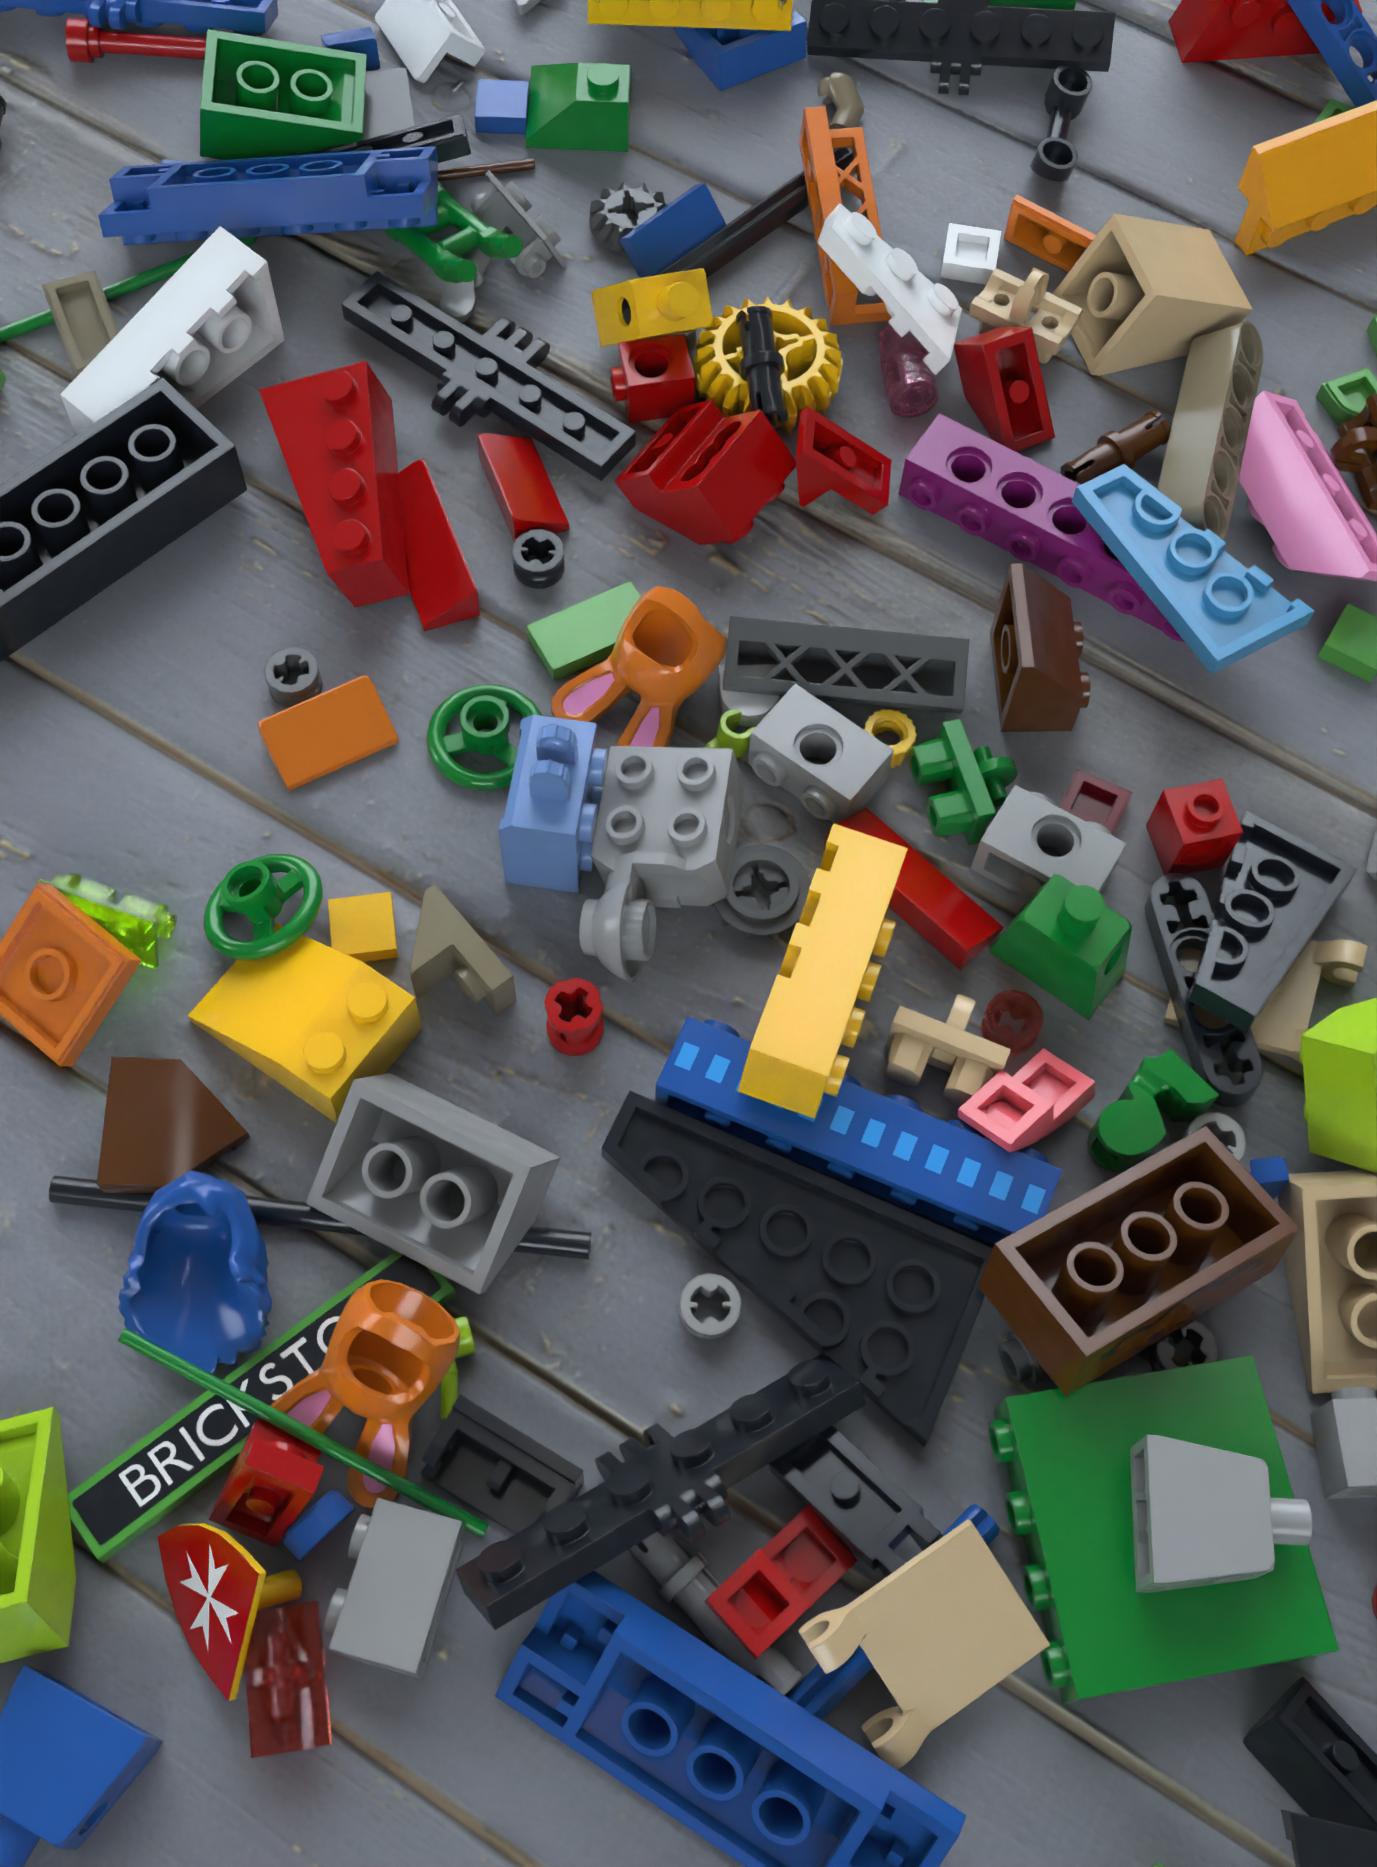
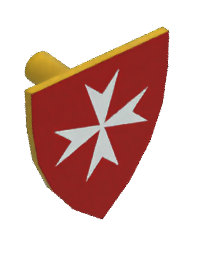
(217, 1596)

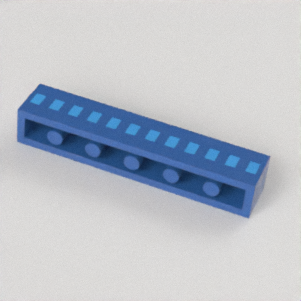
(864, 1141)

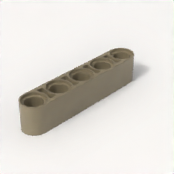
(1212, 425)

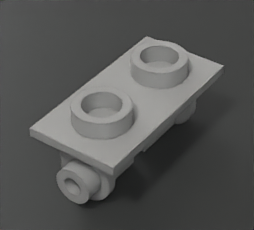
(506, 211)

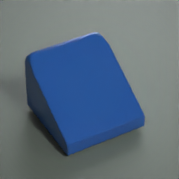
(357, 41)

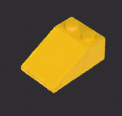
(310, 1020)

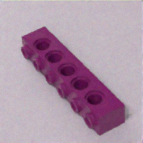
(1020, 510)

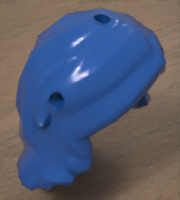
(198, 1273)

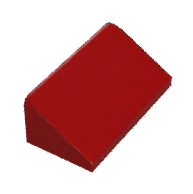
(520, 484)

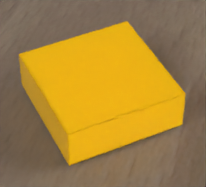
(364, 926)

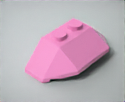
(1303, 495)

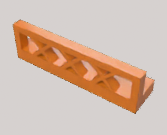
(823, 187)

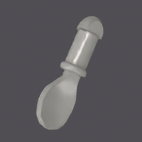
(460, 299)

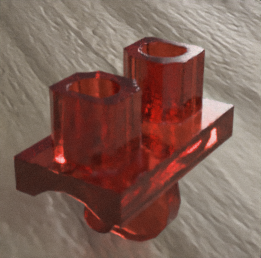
(287, 1682)

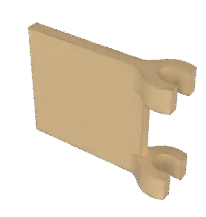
(1290, 1008)
(935, 1636)

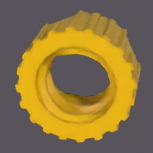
(898, 723)

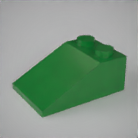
(278, 97)

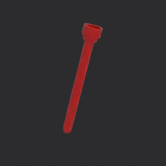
(88, 42)

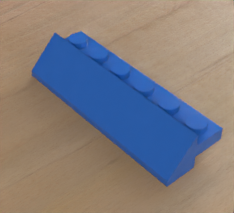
(274, 196)
(715, 1741)

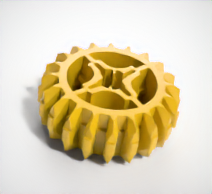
(808, 352)

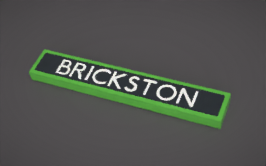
(210, 1431)

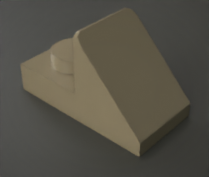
(451, 946)

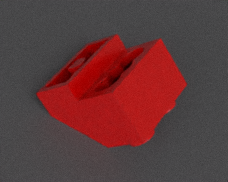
(708, 473)

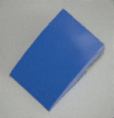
(743, 54)

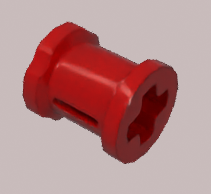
(581, 1033)

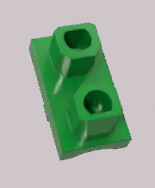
(972, 778)

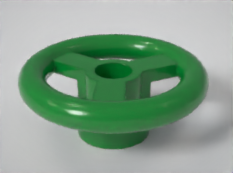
(480, 709)
(257, 894)

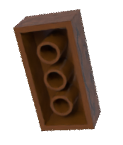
(1135, 1259)

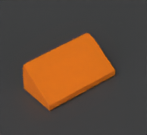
(1046, 234)
(327, 732)

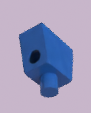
(61, 1764)

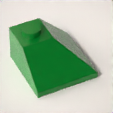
(579, 107)

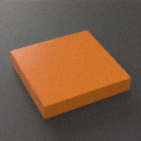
(60, 974)

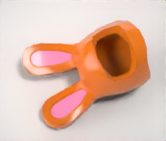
(660, 655)
(382, 1366)

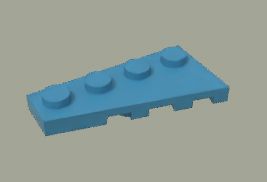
(1186, 573)

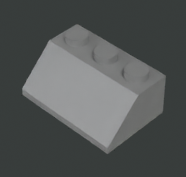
(431, 1179)

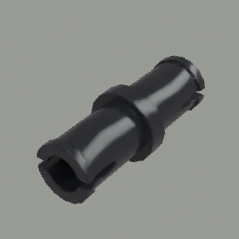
(761, 363)

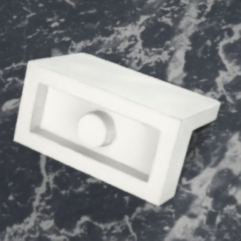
(427, 31)

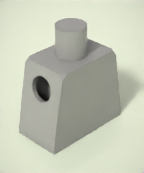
(1206, 1515)

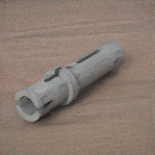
(689, 1584)

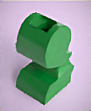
(1133, 1125)

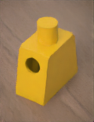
(658, 307)

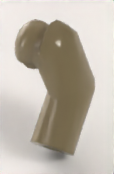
(844, 95)

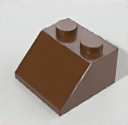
(1037, 656)

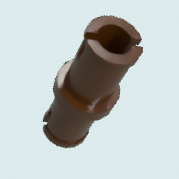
(1119, 448)

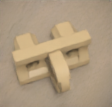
(1008, 303)
(924, 1040)

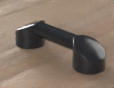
(1063, 102)

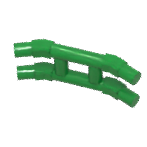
(446, 254)

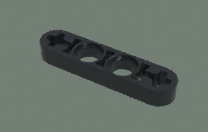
(1200, 1041)

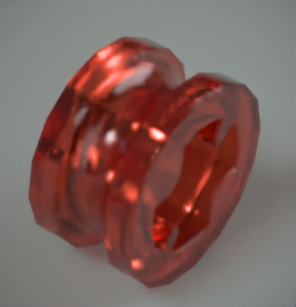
(1020, 1007)

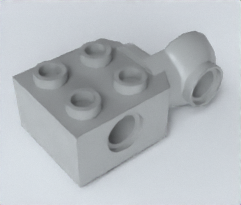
(659, 842)

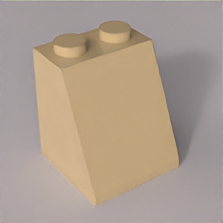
(1149, 293)

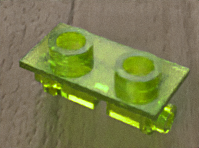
(132, 922)

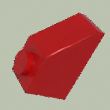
(1006, 386)

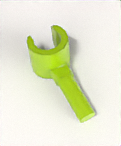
(726, 738)
(449, 1383)

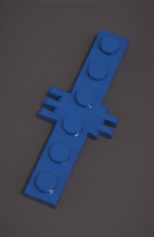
(241, 16)

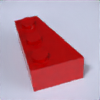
(1240, 29)

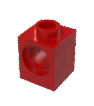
(653, 377)
(1194, 827)

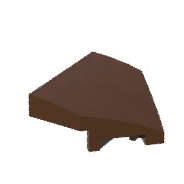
(160, 1125)

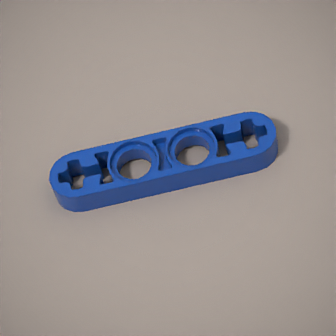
(1334, 44)

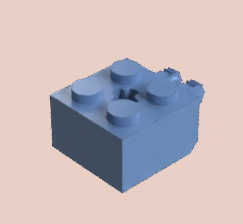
(552, 804)

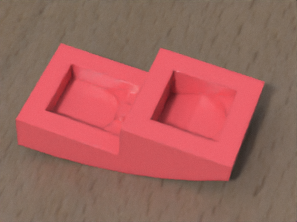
(1028, 1104)

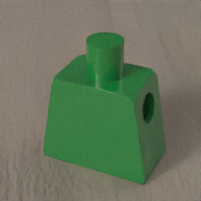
(1067, 944)

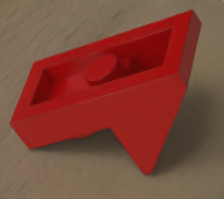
(839, 462)
(268, 1484)

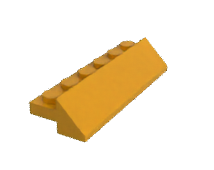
(1309, 179)

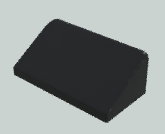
(1317, 1757)

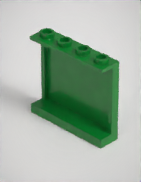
(1077, 1526)

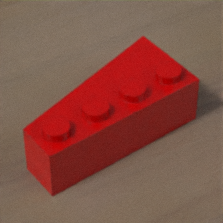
(345, 470)

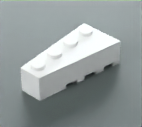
(194, 333)

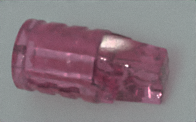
(906, 374)

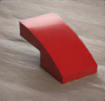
(780, 1582)

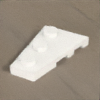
(909, 297)

